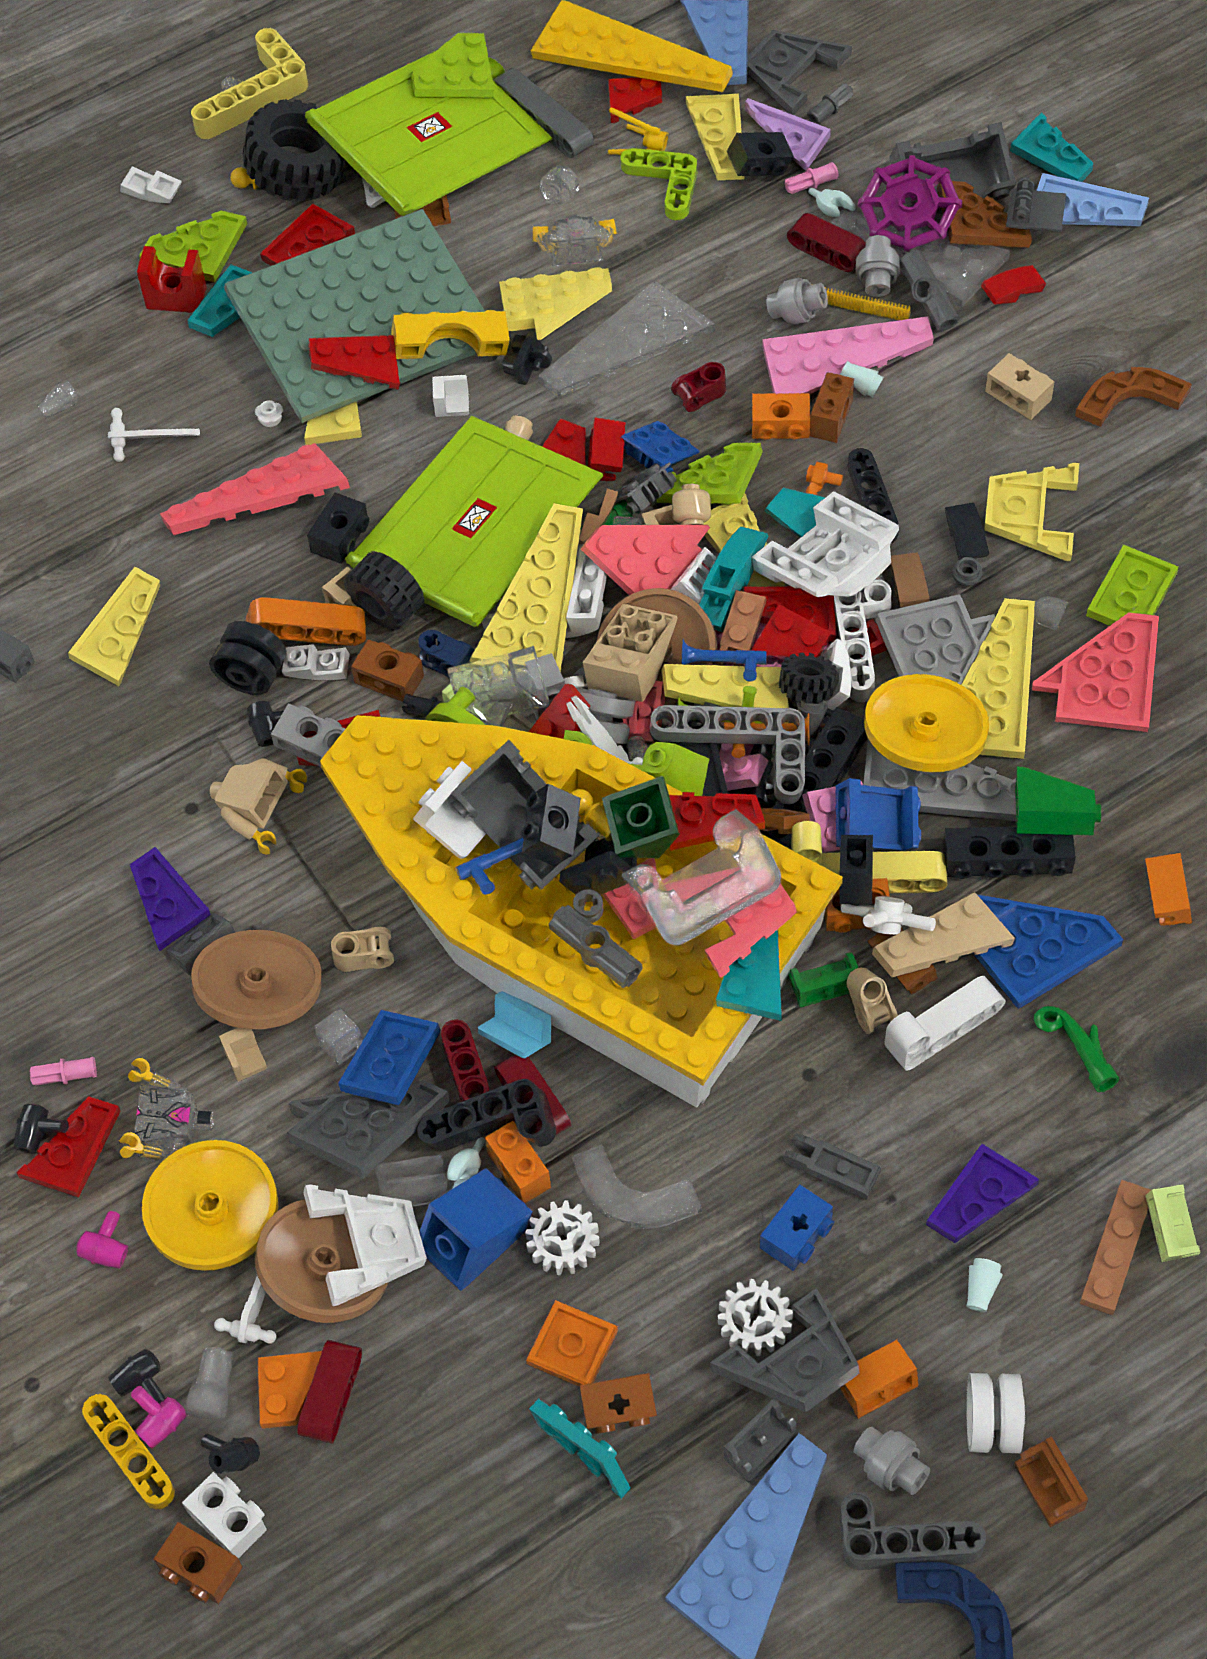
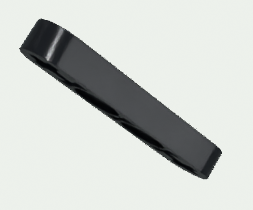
(871, 473)

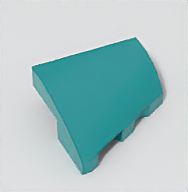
(794, 510)

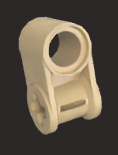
(364, 949)
(873, 1004)

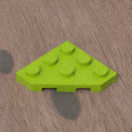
(455, 69)
(212, 238)
(721, 476)

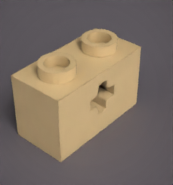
(1019, 386)

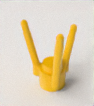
(653, 136)

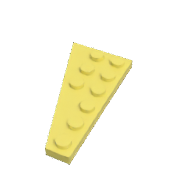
(540, 592)
(1002, 678)

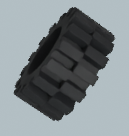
(807, 677)

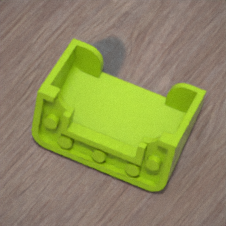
(678, 765)

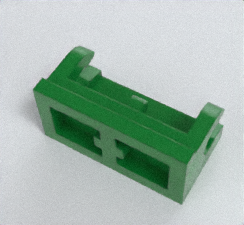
(822, 982)

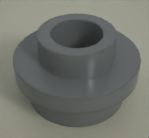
(967, 565)

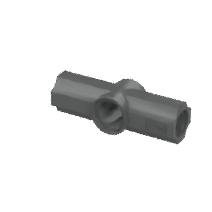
(937, 302)
(608, 958)

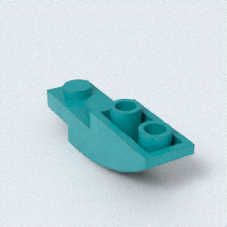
(729, 573)

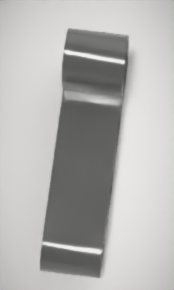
(910, 1535)

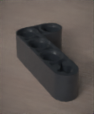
(485, 1123)

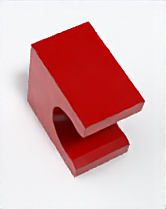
(171, 287)

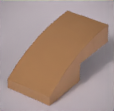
(594, 521)
(909, 579)

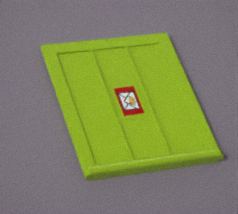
(423, 145)
(476, 516)

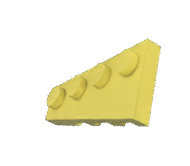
(717, 123)
(334, 426)
(116, 629)
(722, 685)

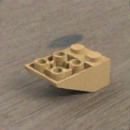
(630, 652)

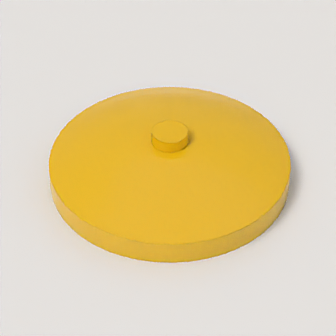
(926, 723)
(209, 1204)

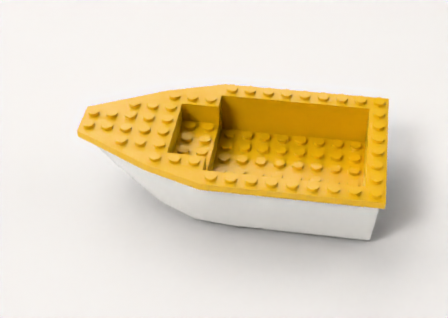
(659, 1024)

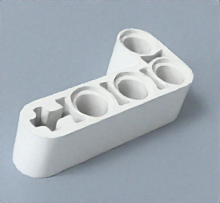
(858, 641)
(919, 1038)

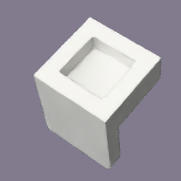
(450, 395)

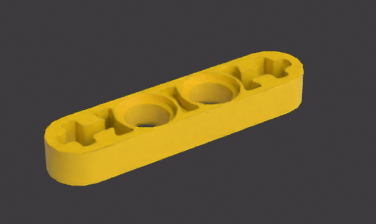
(130, 1449)

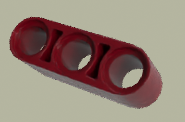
(826, 241)
(461, 1054)
(523, 1068)
(329, 1391)

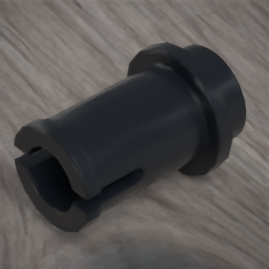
(419, 705)

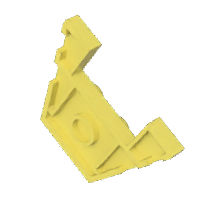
(1018, 506)

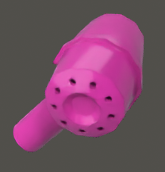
(100, 1247)
(161, 1418)

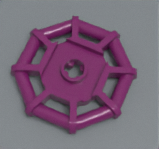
(907, 217)

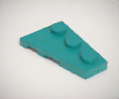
(1050, 151)
(216, 308)
(754, 982)
(576, 1437)

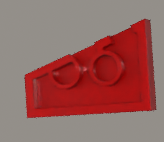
(357, 356)

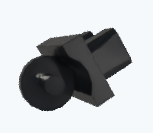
(530, 356)

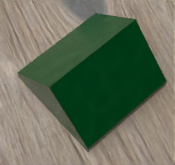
(641, 819)

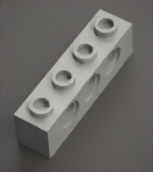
(298, 720)

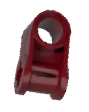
(701, 386)

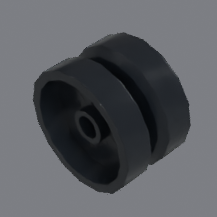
(248, 658)

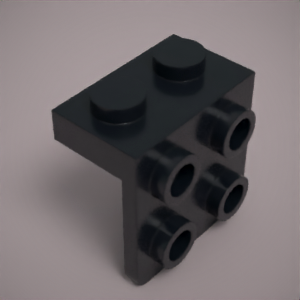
(599, 871)

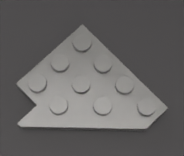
(934, 637)

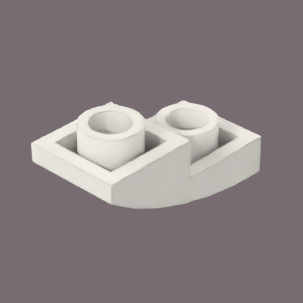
(311, 664)

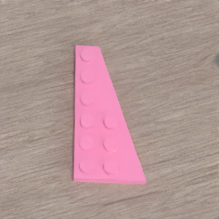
(802, 360)

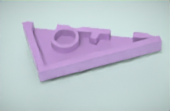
(803, 136)

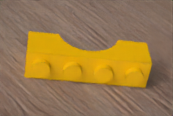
(483, 331)

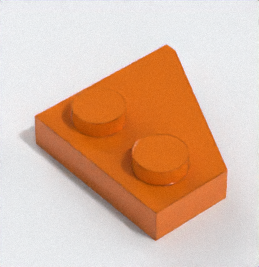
(284, 1387)

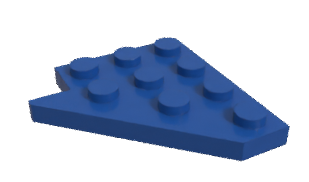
(1046, 947)

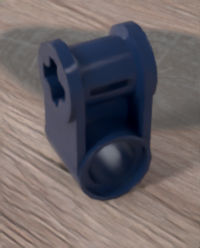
(445, 654)

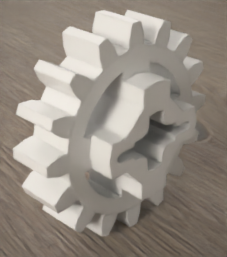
(574, 1232)
(767, 1322)

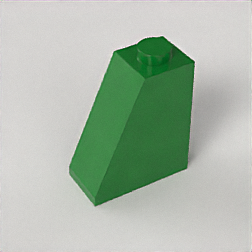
(1053, 805)

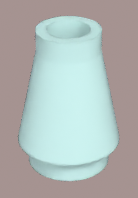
(865, 379)
(982, 1283)

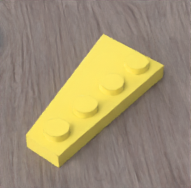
(724, 522)

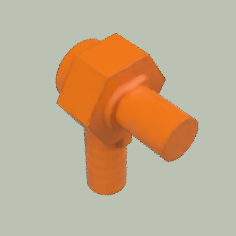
(819, 475)

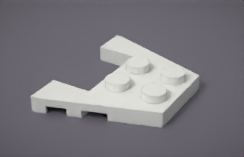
(381, 1234)

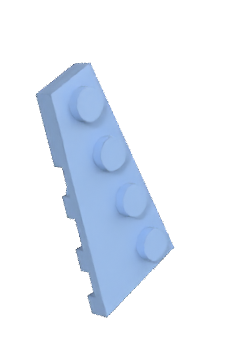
(1095, 204)

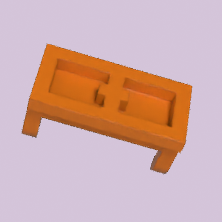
(1168, 889)
(881, 1379)

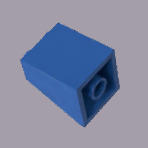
(472, 1227)

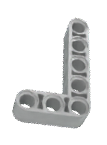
(742, 734)

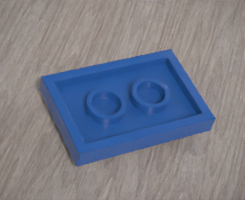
(389, 1057)

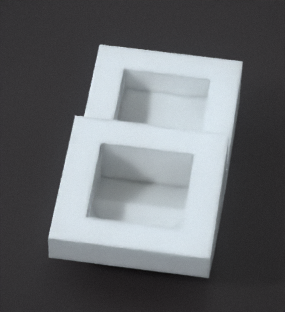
(151, 188)
(837, 654)

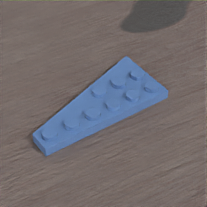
(723, 32)
(743, 1567)

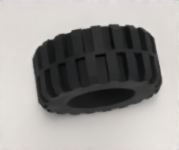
(283, 171)

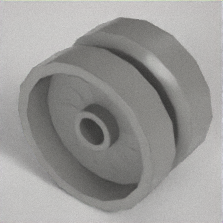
(605, 706)

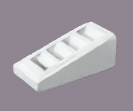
(683, 583)

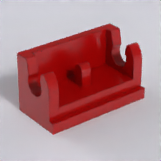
(606, 447)

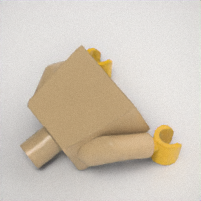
(251, 795)

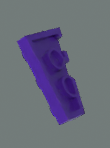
(167, 898)
(979, 1193)

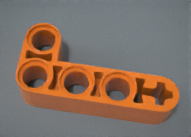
(309, 621)

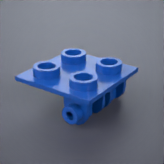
(657, 445)

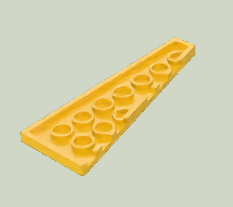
(601, 43)

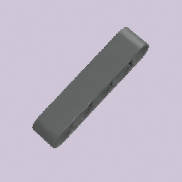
(566, 130)

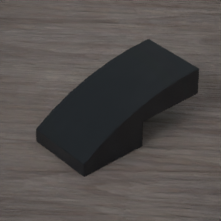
(967, 531)

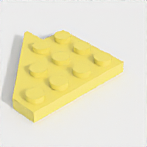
(551, 300)

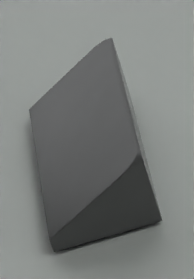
(190, 946)

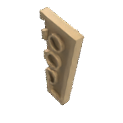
(958, 931)

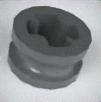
(589, 896)

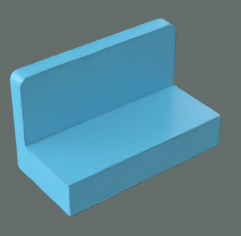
(517, 1026)

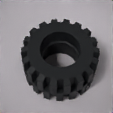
(384, 590)

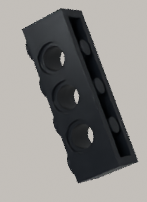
(994, 841)

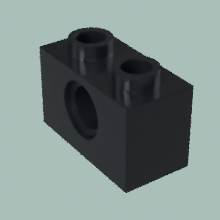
(760, 153)
(338, 528)
(551, 824)
(856, 869)

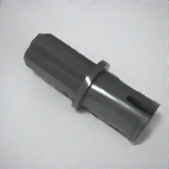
(830, 104)

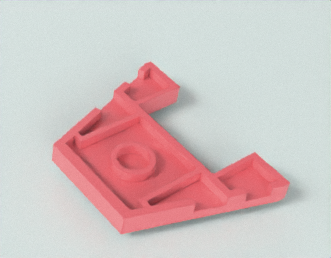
(750, 926)

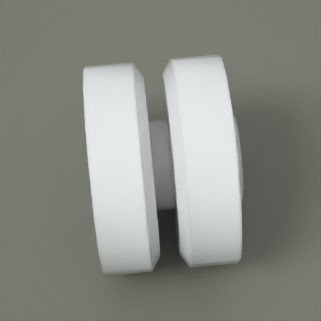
(999, 1413)

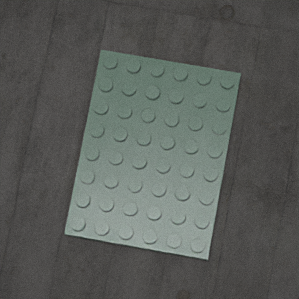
(351, 292)

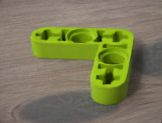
(675, 174)

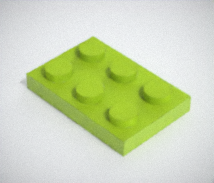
(1132, 586)

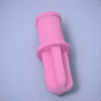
(811, 178)
(63, 1071)

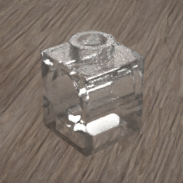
(338, 1036)

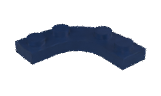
(964, 1592)

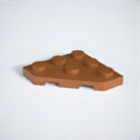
(982, 221)

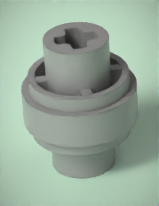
(877, 266)
(797, 301)
(891, 1460)

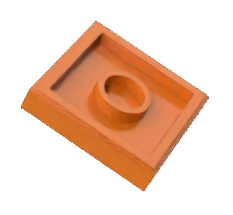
(572, 1344)

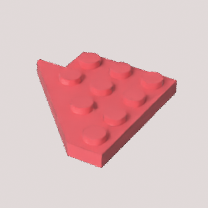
(645, 554)
(1108, 677)

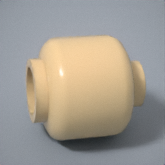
(691, 505)

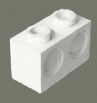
(219, 1520)

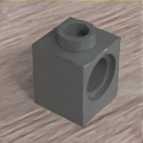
(14, 657)

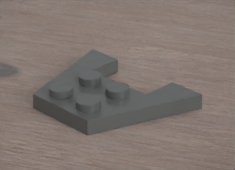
(784, 57)
(802, 1369)

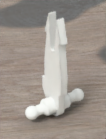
(119, 434)
(596, 732)
(246, 1329)

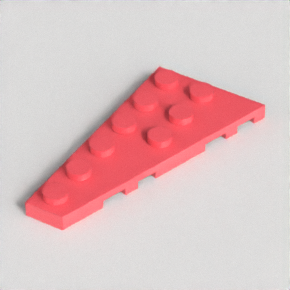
(259, 490)

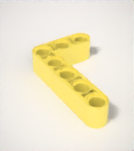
(282, 80)
(904, 869)

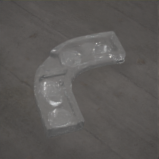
(630, 1206)

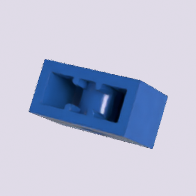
(800, 1210)

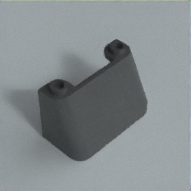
(975, 159)
(497, 802)

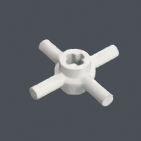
(889, 915)

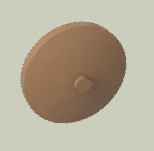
(692, 624)
(256, 979)
(295, 1259)

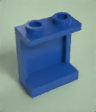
(879, 812)

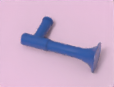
(746, 657)
(477, 865)

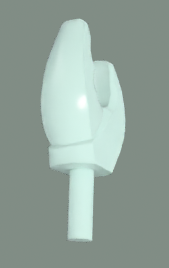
(830, 200)
(465, 1163)

